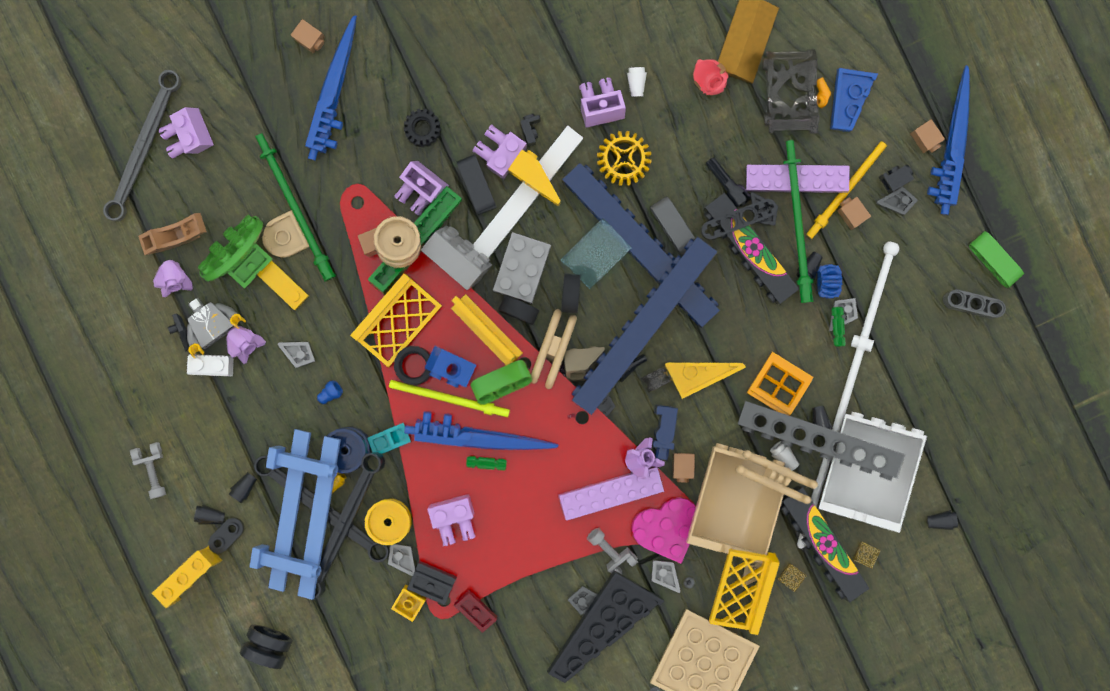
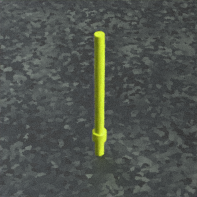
(488, 408)

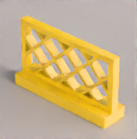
(383, 307)
(486, 329)
(761, 590)

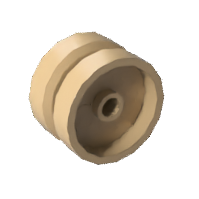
(392, 232)

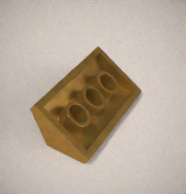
(747, 38)

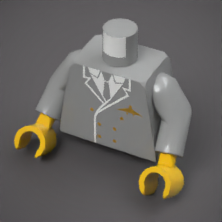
(209, 324)

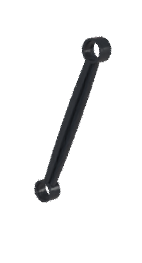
(307, 498)
(346, 518)

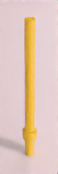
(822, 220)

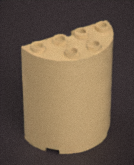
(733, 508)

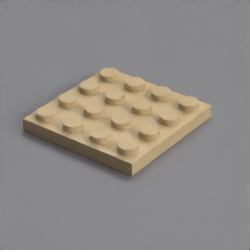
(703, 657)

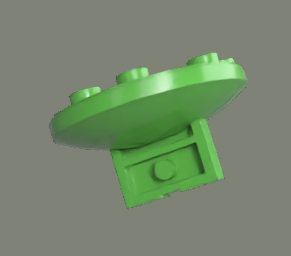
(240, 257)

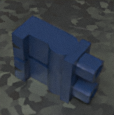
(665, 431)

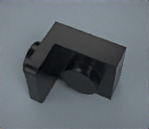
(530, 132)

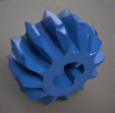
(829, 281)

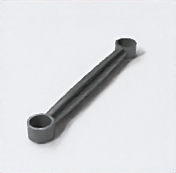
(142, 146)

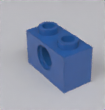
(441, 359)

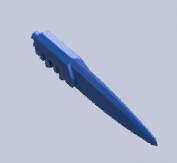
(328, 100)
(954, 154)
(469, 437)

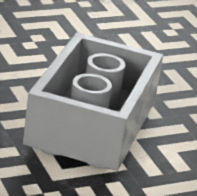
(457, 257)
(522, 268)

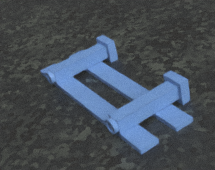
(297, 465)

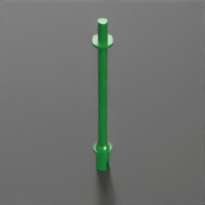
(320, 259)
(804, 280)

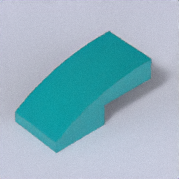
(389, 439)

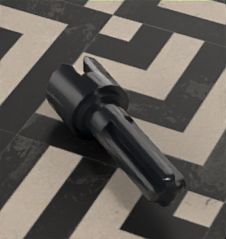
(736, 193)

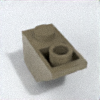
(580, 361)

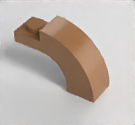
(173, 235)

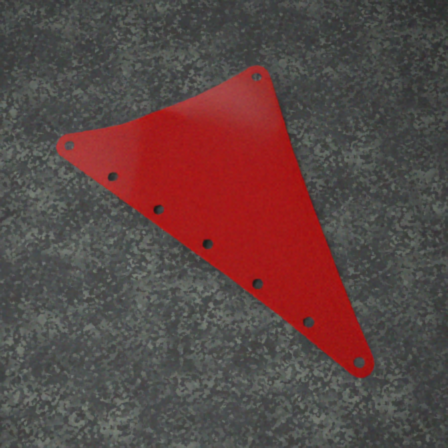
(515, 509)

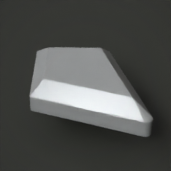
(849, 309)
(298, 353)
(402, 558)
(665, 575)

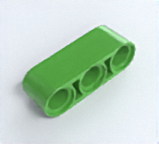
(996, 259)
(501, 382)

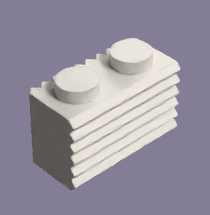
(210, 365)

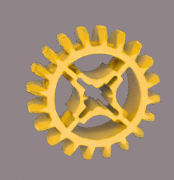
(636, 145)

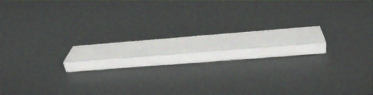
(524, 195)

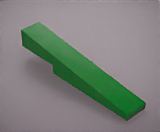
(429, 222)

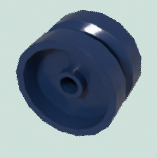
(357, 446)

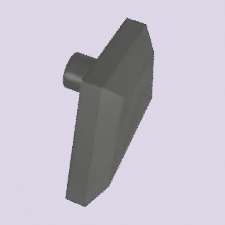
(898, 201)
(582, 599)

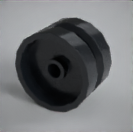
(266, 646)

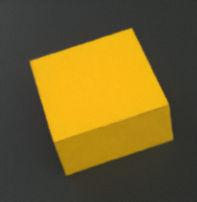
(408, 603)

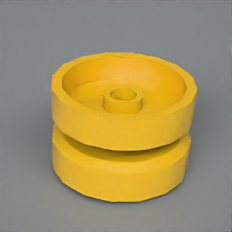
(377, 527)

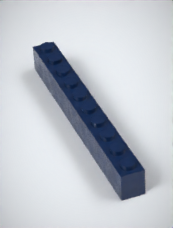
(644, 248)
(644, 325)

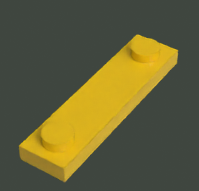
(283, 285)

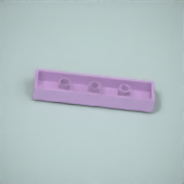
(810, 178)
(609, 493)

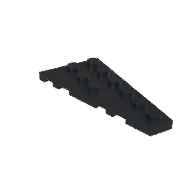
(605, 621)

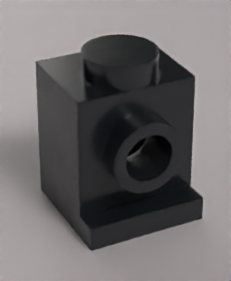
(896, 178)

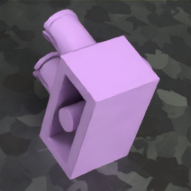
(603, 107)
(190, 130)
(502, 158)
(423, 181)
(452, 511)

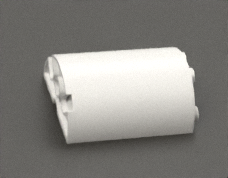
(868, 495)

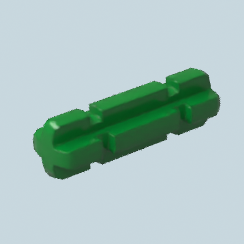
(838, 326)
(486, 463)

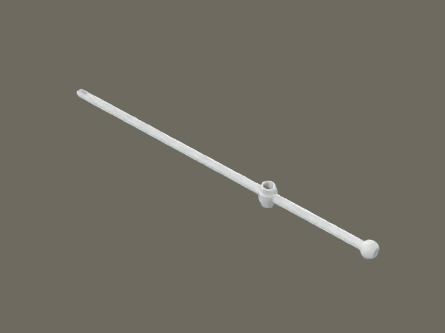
(861, 344)

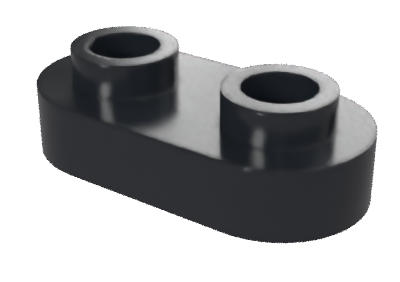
(225, 535)

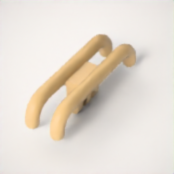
(553, 348)
(776, 477)

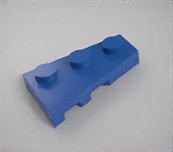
(849, 95)

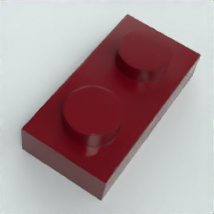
(475, 611)

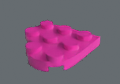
(665, 528)

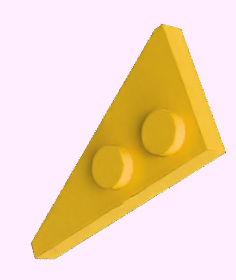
(695, 376)

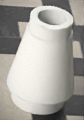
(637, 80)
(784, 454)

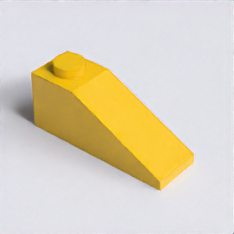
(530, 172)

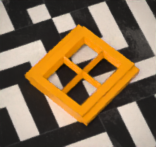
(790, 370)

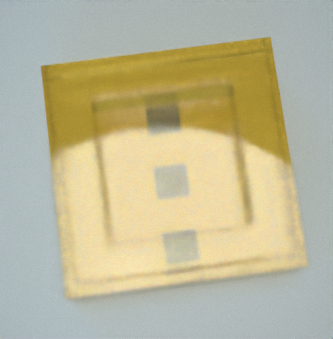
(866, 555)
(792, 577)

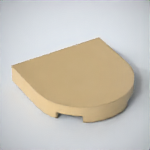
(284, 236)

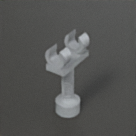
(136, 455)
(597, 537)

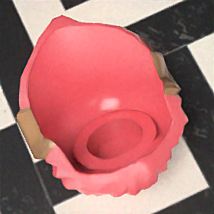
(710, 76)

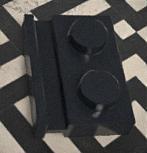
(432, 582)

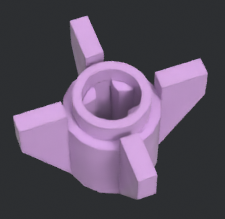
(171, 278)
(242, 343)
(642, 458)

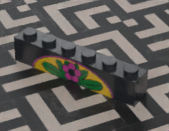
(753, 252)
(825, 546)

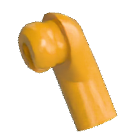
(824, 93)

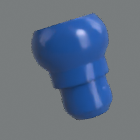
(331, 391)

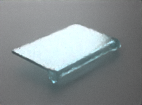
(596, 253)

